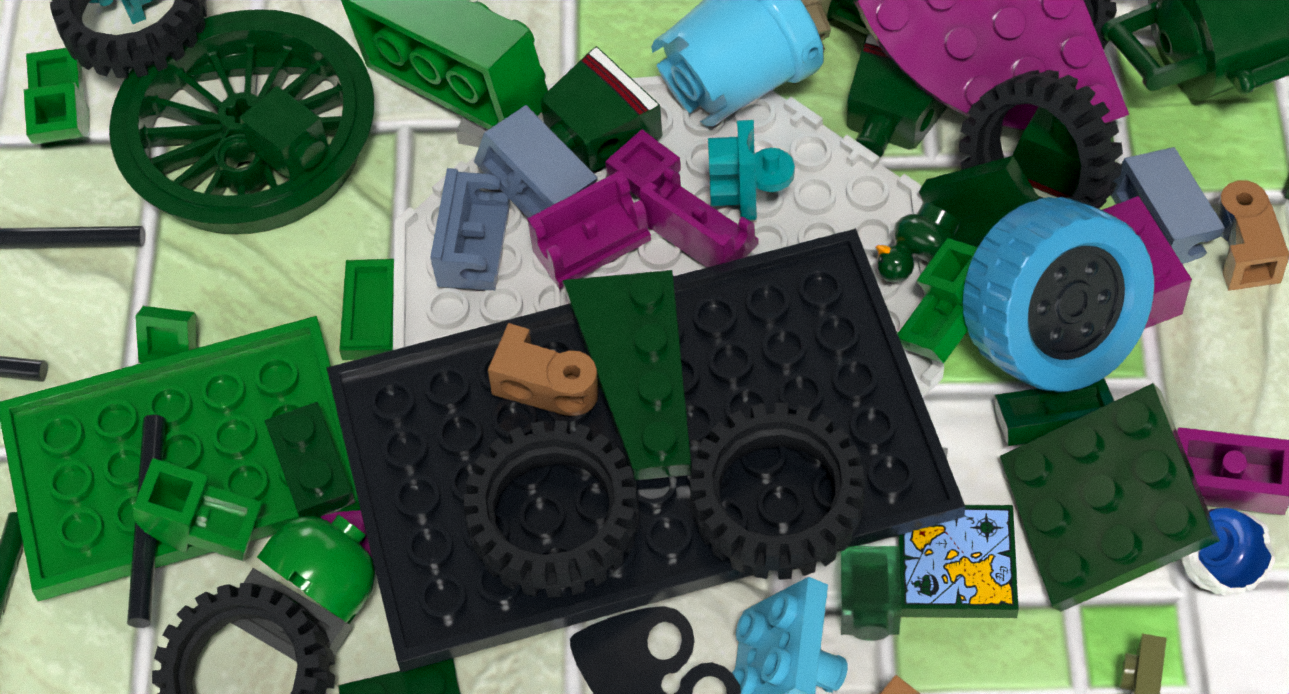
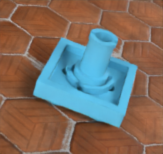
(783, 644)

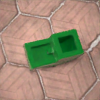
(54, 97)
(939, 318)
(185, 511)

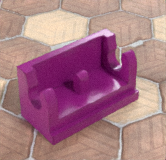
(695, 224)
(588, 229)

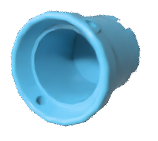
(737, 52)

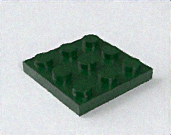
(1108, 498)

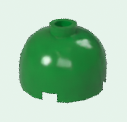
(323, 562)

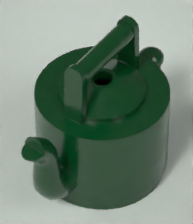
(1207, 44)

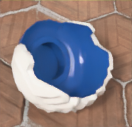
(1237, 560)

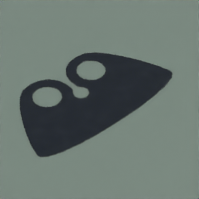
(617, 657)

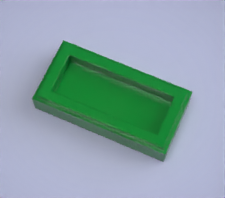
(367, 308)

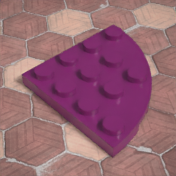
(972, 45)

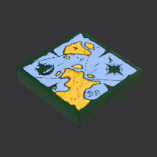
(961, 566)

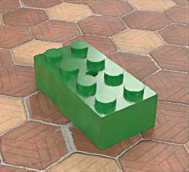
(452, 54)

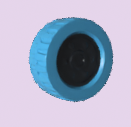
(1058, 294)

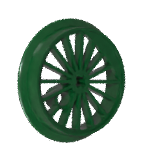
(229, 47)

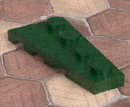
(635, 345)

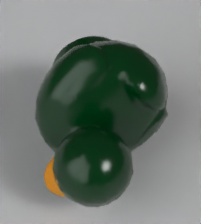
(915, 235)

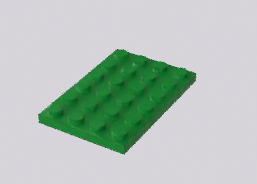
(80, 447)

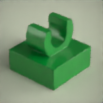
(164, 332)

